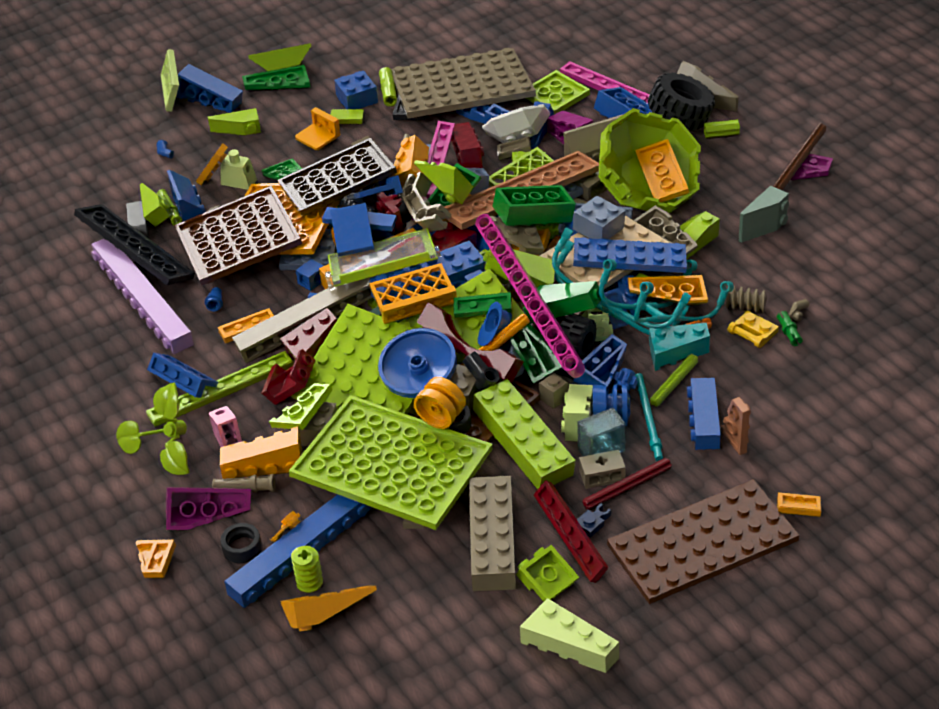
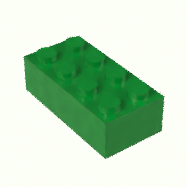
(533, 205)

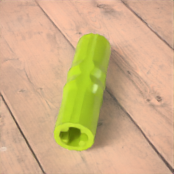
(387, 86)

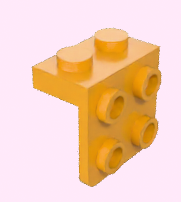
(321, 132)

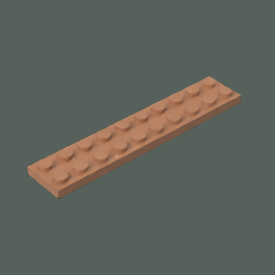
(558, 172)

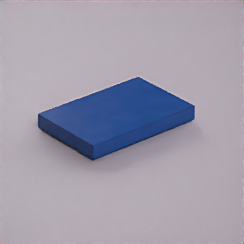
(352, 229)

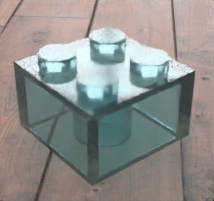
(601, 433)

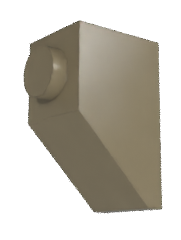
(553, 389)

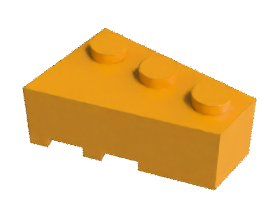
(411, 150)

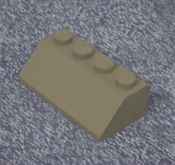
(586, 139)

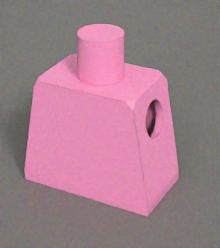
(224, 422)

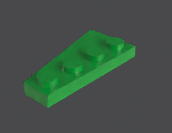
(278, 79)

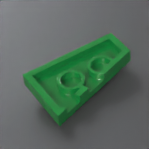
(281, 169)

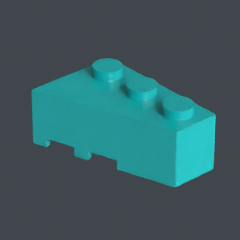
(677, 343)

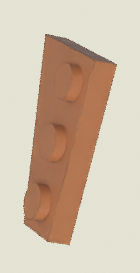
(737, 425)

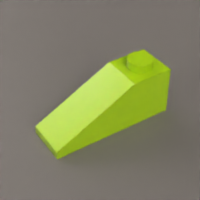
(238, 123)
(154, 207)

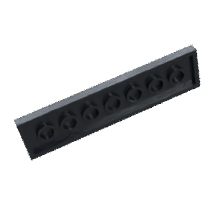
(134, 244)

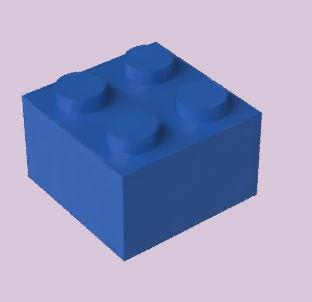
(356, 90)

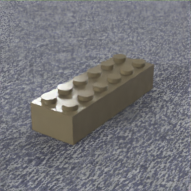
(492, 534)

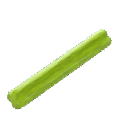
(675, 378)

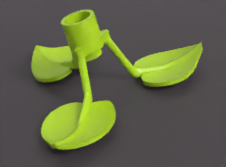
(174, 456)

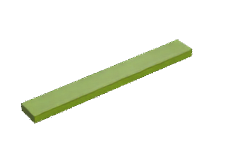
(226, 386)

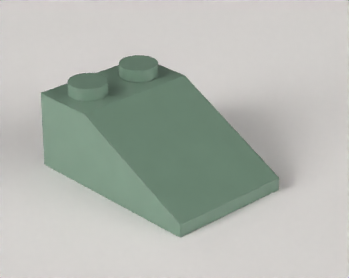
(764, 214)

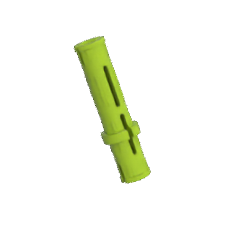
(175, 217)

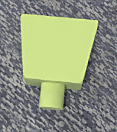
(237, 171)

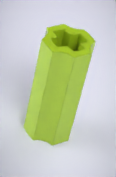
(721, 128)

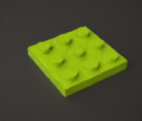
(559, 91)

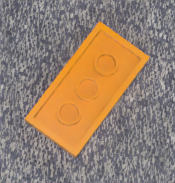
(662, 171)

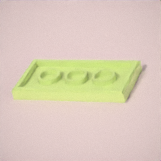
(169, 80)

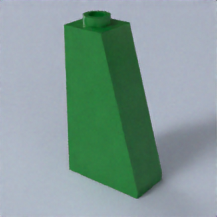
(568, 298)

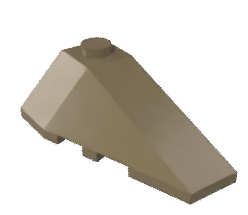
(661, 223)

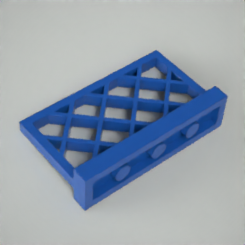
(389, 186)

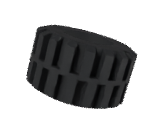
(580, 332)

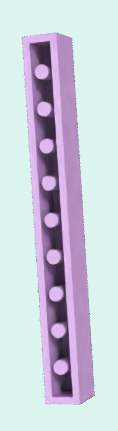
(142, 296)

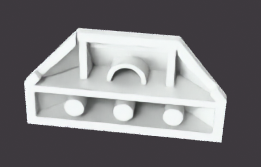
(517, 123)

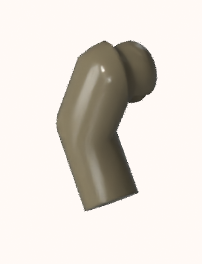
(796, 307)

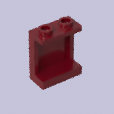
(287, 382)

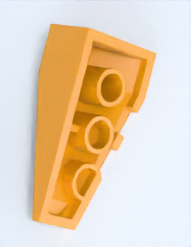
(672, 288)
(313, 610)

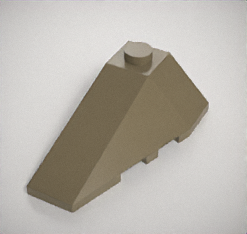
(723, 96)

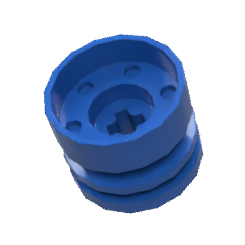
(603, 401)

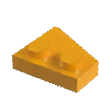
(155, 556)

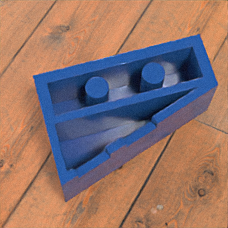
(603, 363)

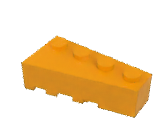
(261, 456)

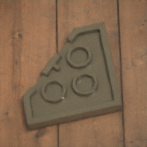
(522, 236)

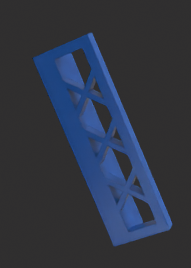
(181, 374)

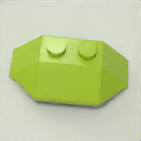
(281, 58)

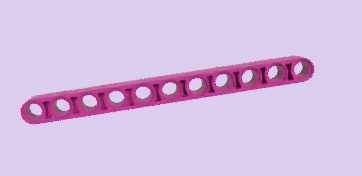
(490, 231)

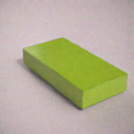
(348, 116)

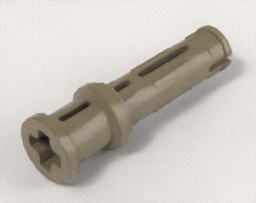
(255, 483)

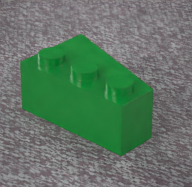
(535, 354)

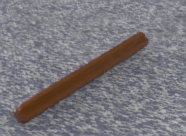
(800, 157)

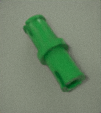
(789, 328)

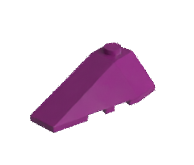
(199, 506)

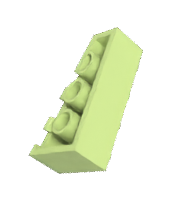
(569, 636)

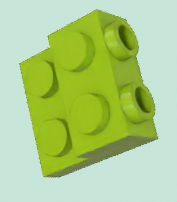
(546, 573)

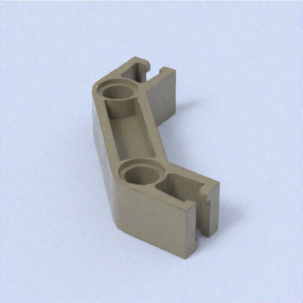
(422, 211)

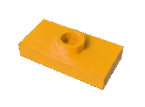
(799, 504)

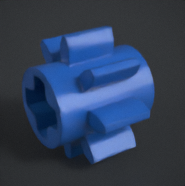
(625, 377)

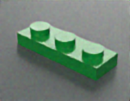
(480, 304)

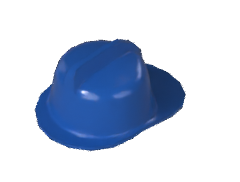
(494, 322)

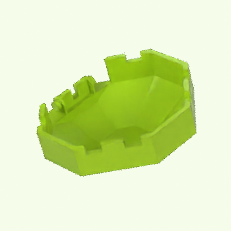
(620, 166)

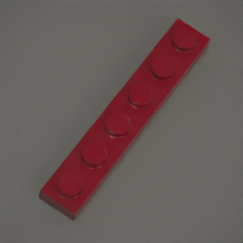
(571, 531)

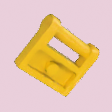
(753, 328)

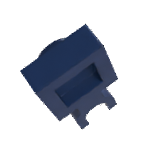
(593, 521)

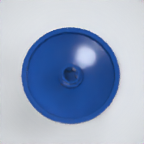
(414, 359)

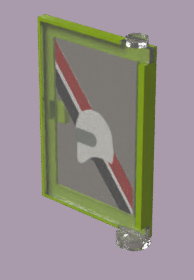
(386, 257)

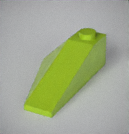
(447, 180)
(701, 229)

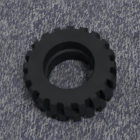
(682, 99)

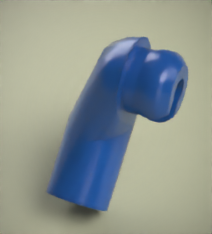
(162, 149)

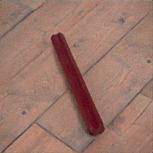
(626, 483)

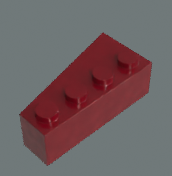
(467, 146)

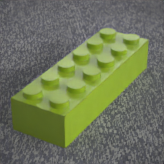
(523, 434)

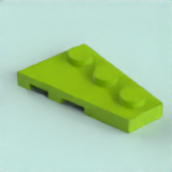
(304, 409)

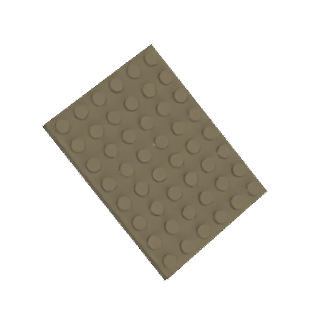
(462, 82)

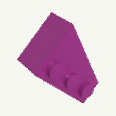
(565, 121)

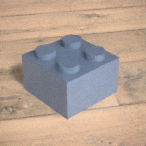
(598, 219)

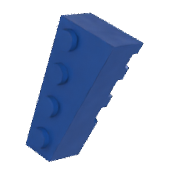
(207, 89)

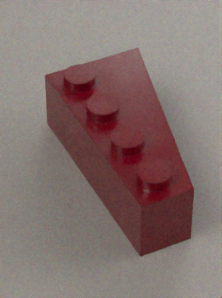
(453, 236)

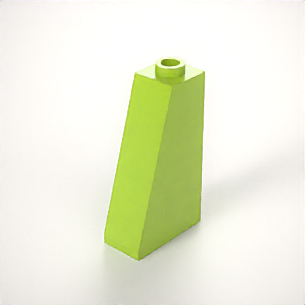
(537, 267)

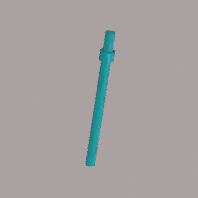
(655, 442)

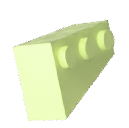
(578, 406)

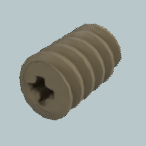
(746, 299)

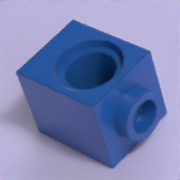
(309, 275)

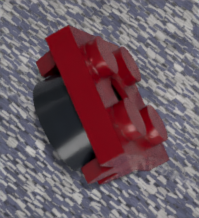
(395, 206)

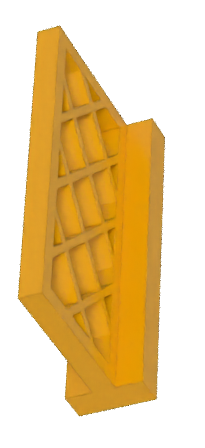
(415, 305)

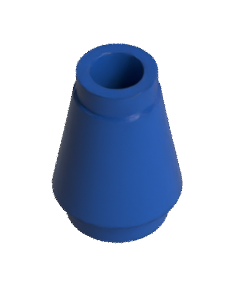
(214, 300)

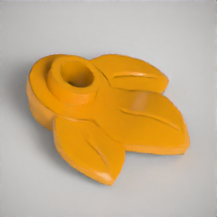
(290, 521)

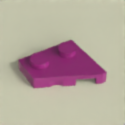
(814, 167)

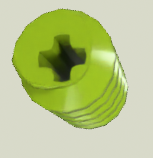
(307, 569)

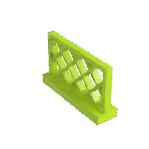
(514, 166)

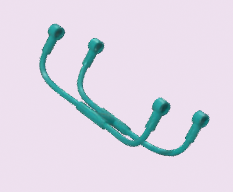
(565, 246)
(652, 308)

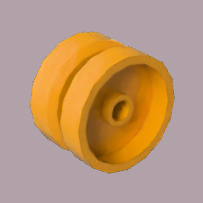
(439, 402)

